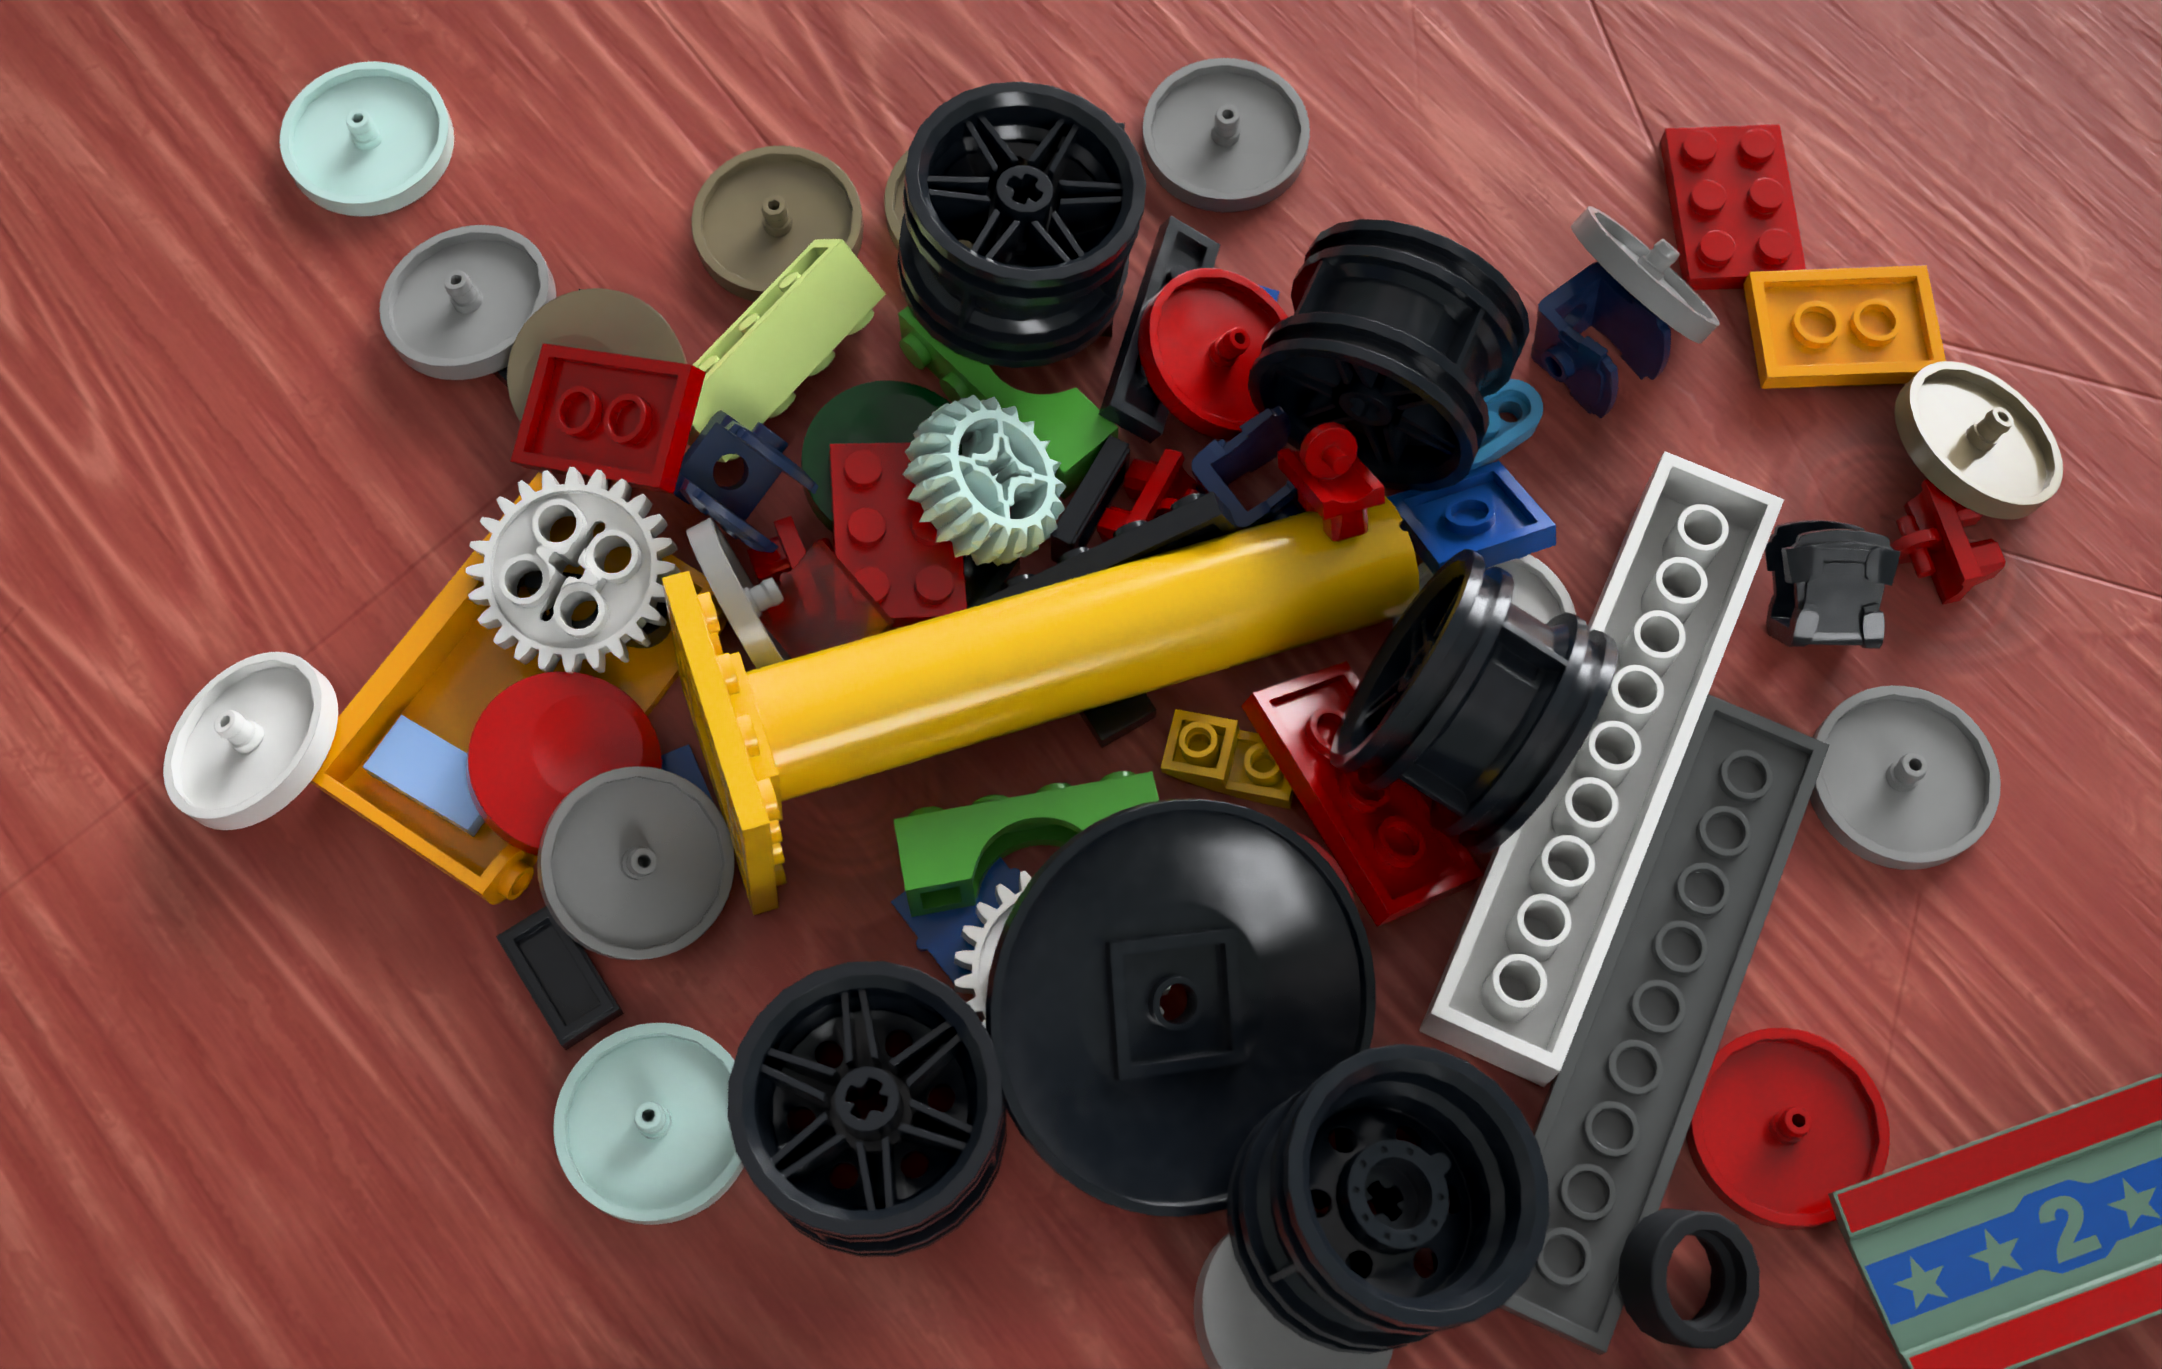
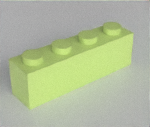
(785, 336)

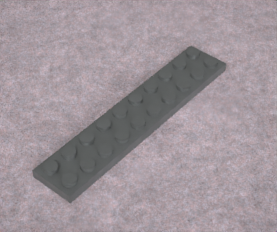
(1661, 1008)

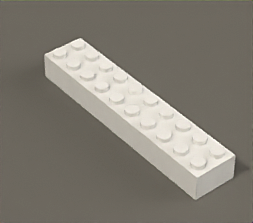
(1567, 873)

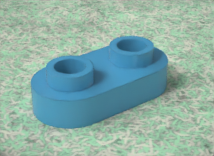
(1502, 436)

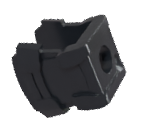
(1828, 584)

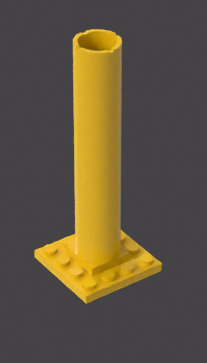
(1014, 663)

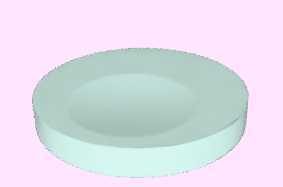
(367, 138)
(648, 1124)

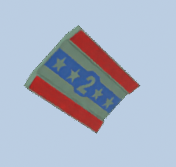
(2017, 1236)

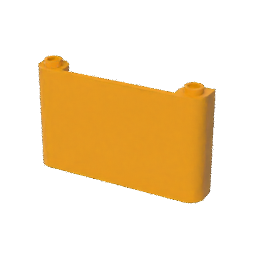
(444, 681)

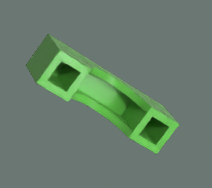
(1062, 417)
(953, 848)

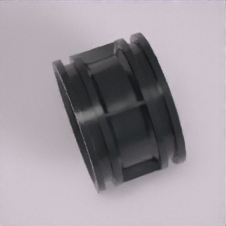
(1026, 184)
(1397, 346)
(1475, 703)
(779, 1073)
(1467, 1148)

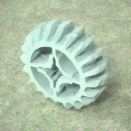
(972, 492)

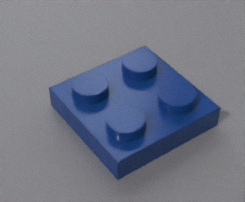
(1479, 513)

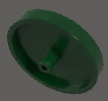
(862, 414)

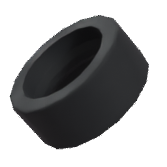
(1732, 1280)

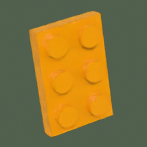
(1842, 326)

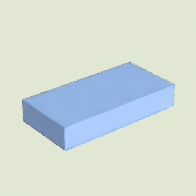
(426, 772)

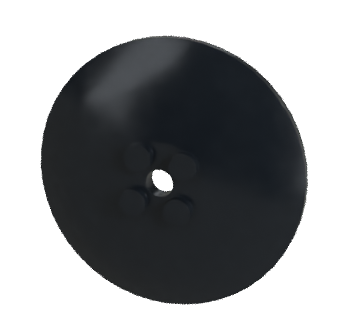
(1075, 986)

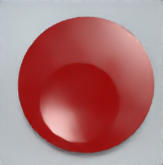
(1201, 346)
(545, 742)
(1787, 1127)

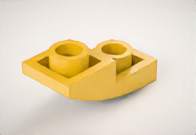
(1224, 759)

